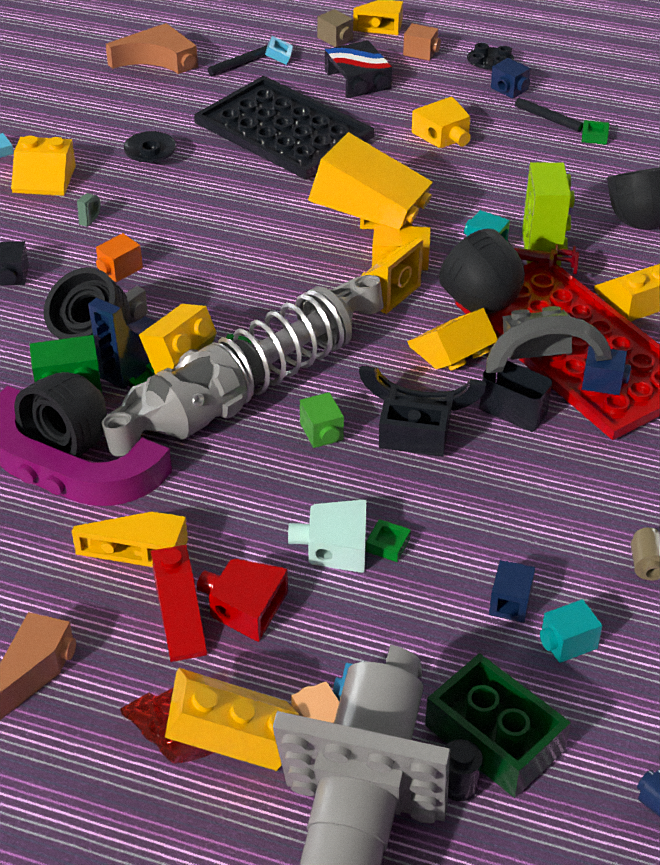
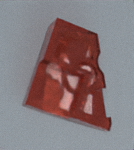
(151, 716)

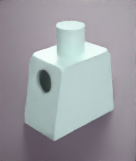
(334, 535)

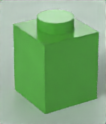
(321, 420)

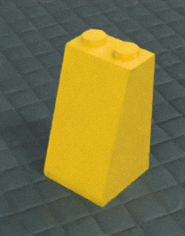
(369, 184)

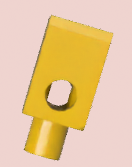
(442, 123)

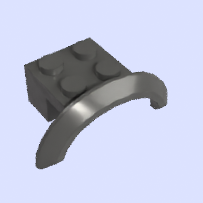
(543, 335)

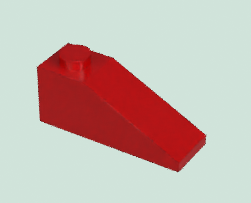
(178, 603)

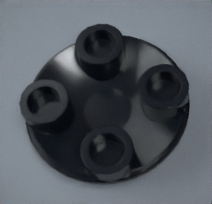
(487, 57)

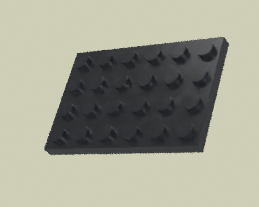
(280, 125)

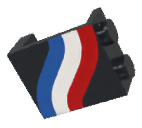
(361, 66)

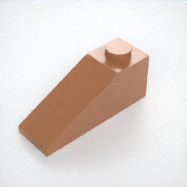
(33, 658)

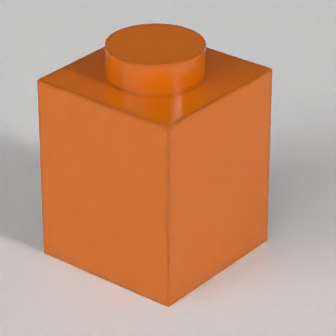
(119, 257)

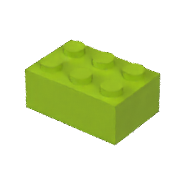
(547, 207)

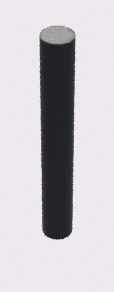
(237, 61)
(549, 114)

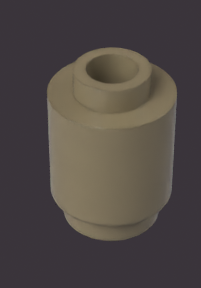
(646, 553)

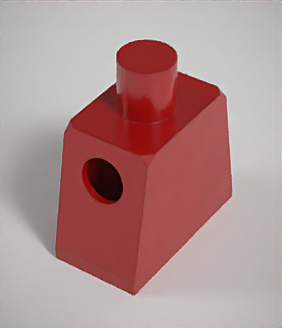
(245, 595)

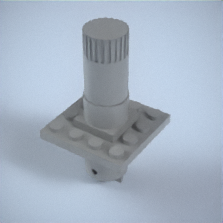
(364, 763)

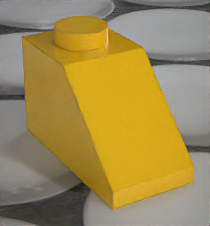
(379, 17)

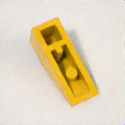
(130, 537)

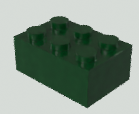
(503, 718)

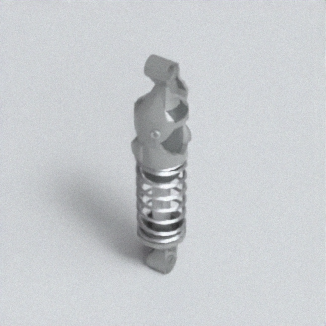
(224, 373)

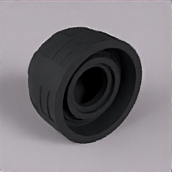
(636, 197)
(483, 272)
(68, 300)
(62, 412)

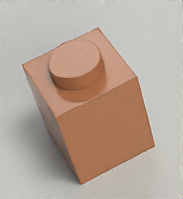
(421, 42)

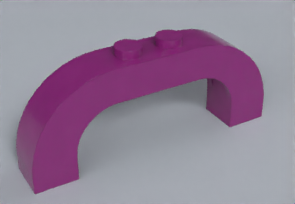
(79, 480)

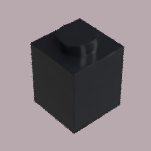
(13, 263)

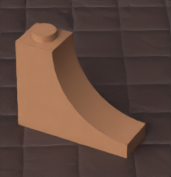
(154, 46)

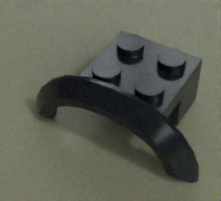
(414, 418)

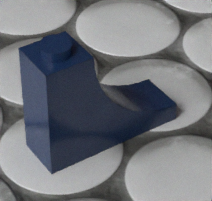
(117, 343)

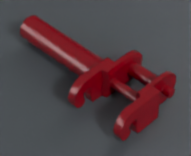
(550, 257)

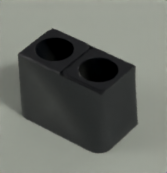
(517, 396)

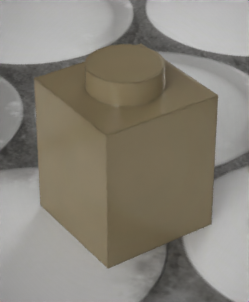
(335, 28)

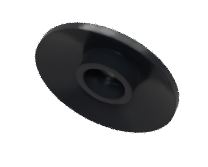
(149, 146)

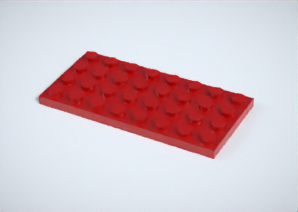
(610, 413)

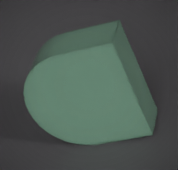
(88, 209)

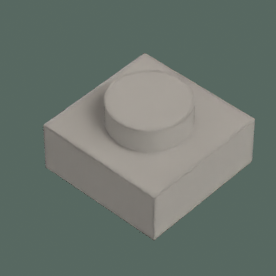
(137, 303)

